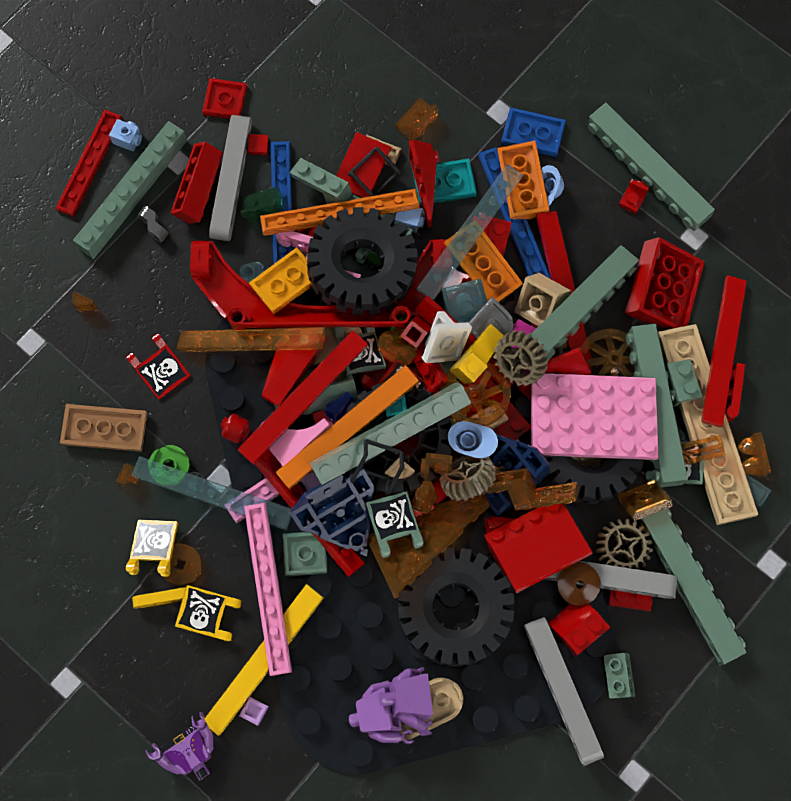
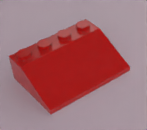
(664, 285)
(537, 545)

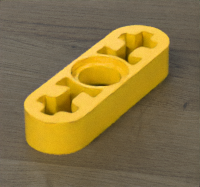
(158, 598)

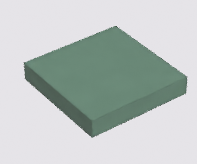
(303, 554)

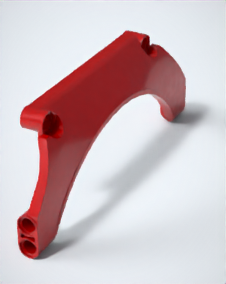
(236, 297)

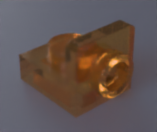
(424, 497)

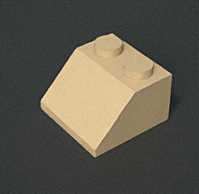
(540, 298)

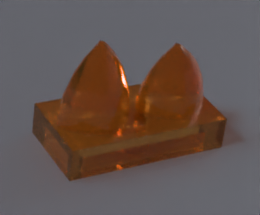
(759, 463)

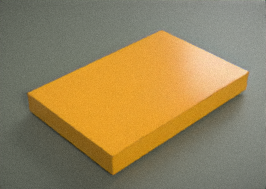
(283, 281)

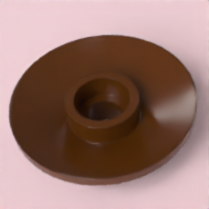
(579, 572)

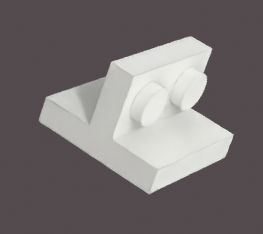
(445, 339)

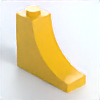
(476, 357)

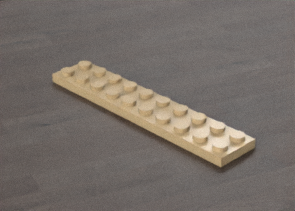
(725, 475)

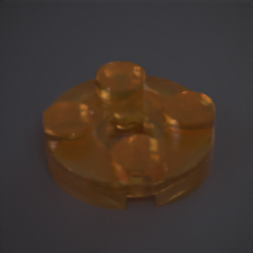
(396, 347)
(191, 568)

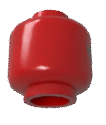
(235, 428)

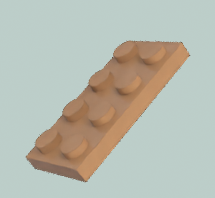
(103, 427)

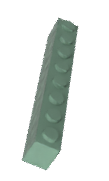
(650, 167)
(130, 190)
(585, 299)
(649, 363)
(390, 432)
(693, 587)

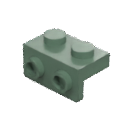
(682, 382)

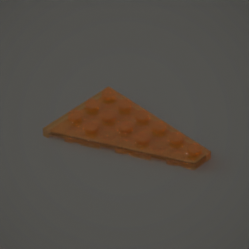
(437, 530)

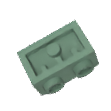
(619, 675)

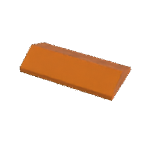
(529, 194)
(489, 265)

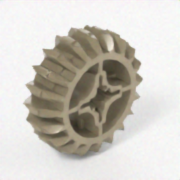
(528, 356)
(468, 477)
(619, 538)

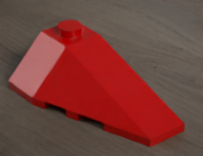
(423, 164)
(286, 372)

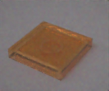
(644, 500)

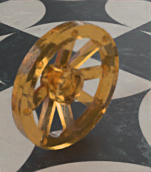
(606, 361)
(478, 391)

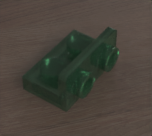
(261, 204)

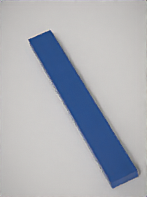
(282, 179)
(520, 230)

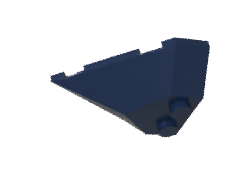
(514, 456)
(337, 511)

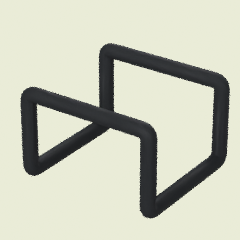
(351, 173)
(353, 475)

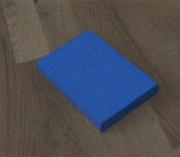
(529, 126)

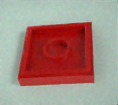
(224, 98)

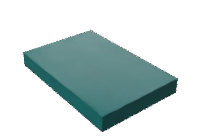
(452, 181)

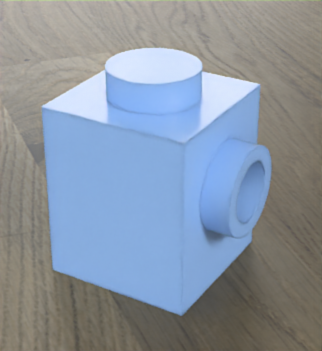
(125, 135)

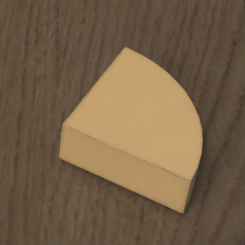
(392, 470)

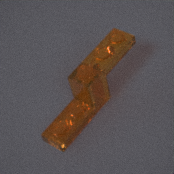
(526, 495)

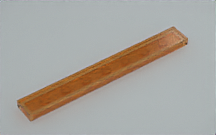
(252, 339)

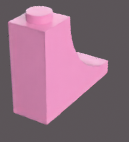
(295, 441)

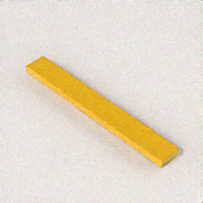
(257, 666)

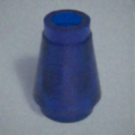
(337, 408)

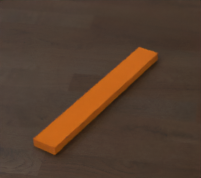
(315, 215)
(348, 425)

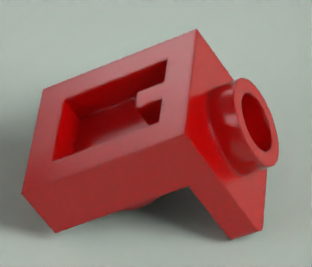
(634, 196)

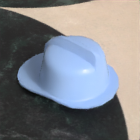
(553, 183)
(472, 439)

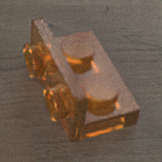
(416, 119)
(438, 462)

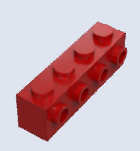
(197, 183)

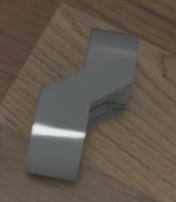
(151, 219)

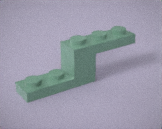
(331, 186)

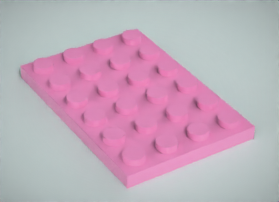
(594, 416)

